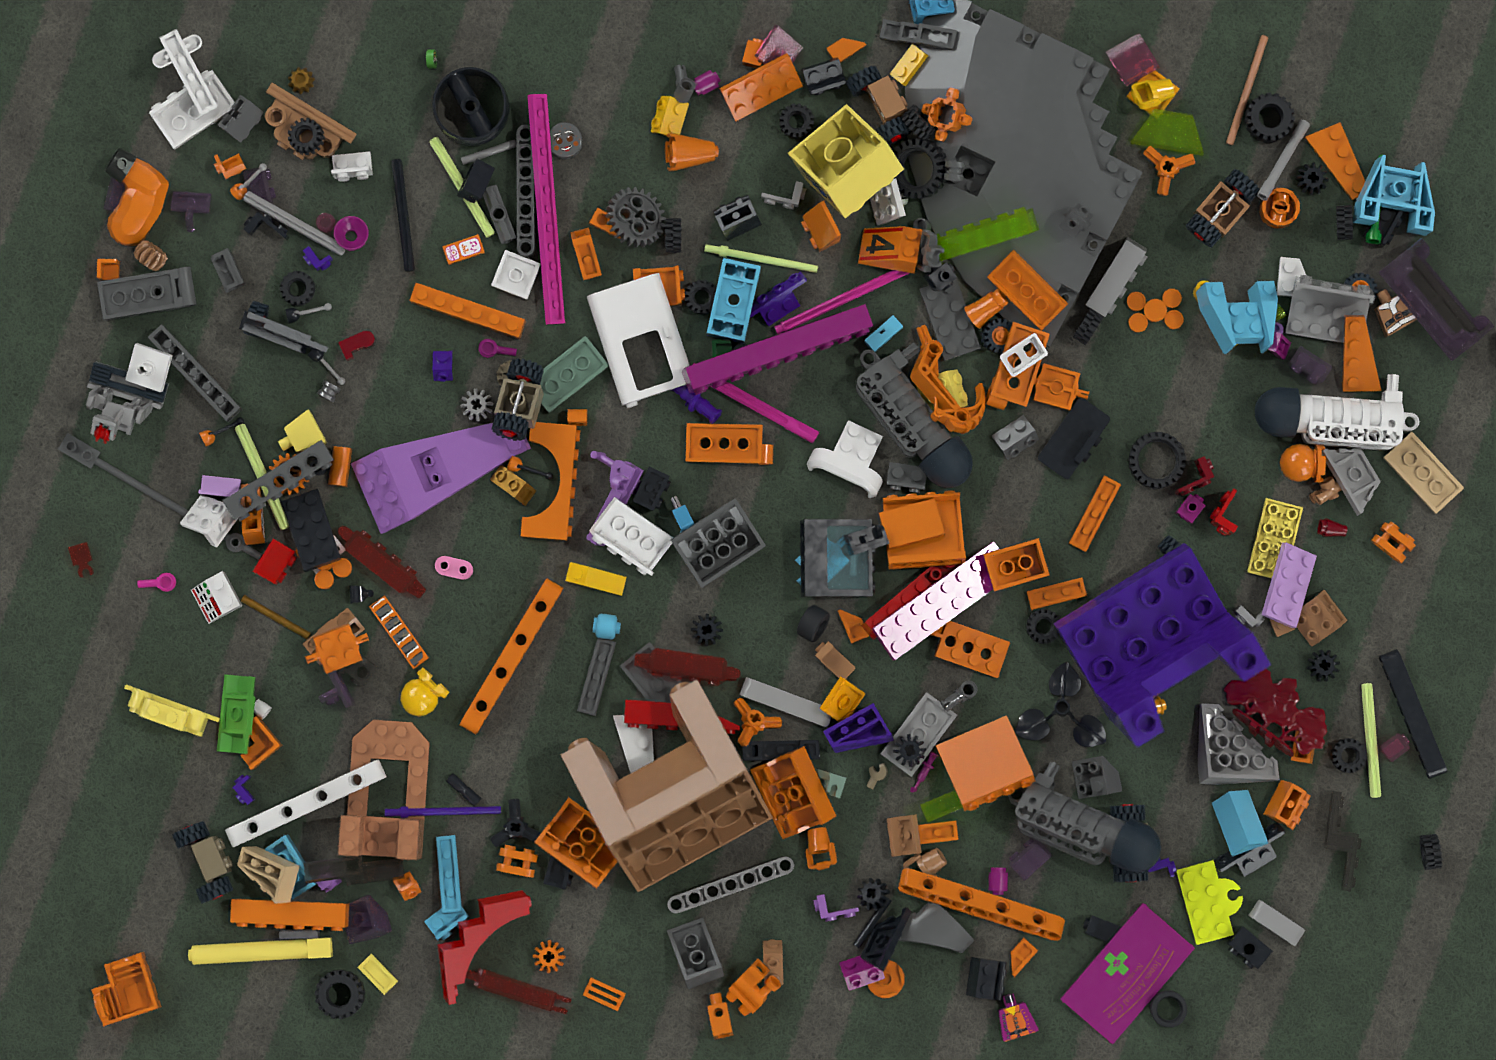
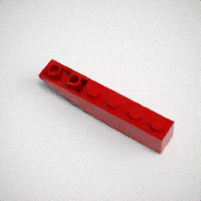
(916, 587)
(659, 714)

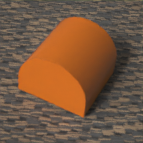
(577, 417)

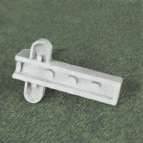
(178, 52)

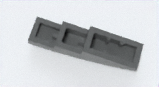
(918, 34)

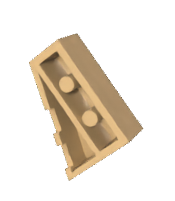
(270, 871)

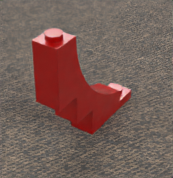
(458, 954)

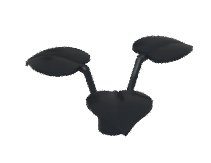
(1062, 682)

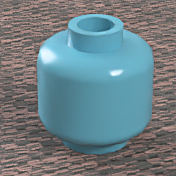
(606, 626)

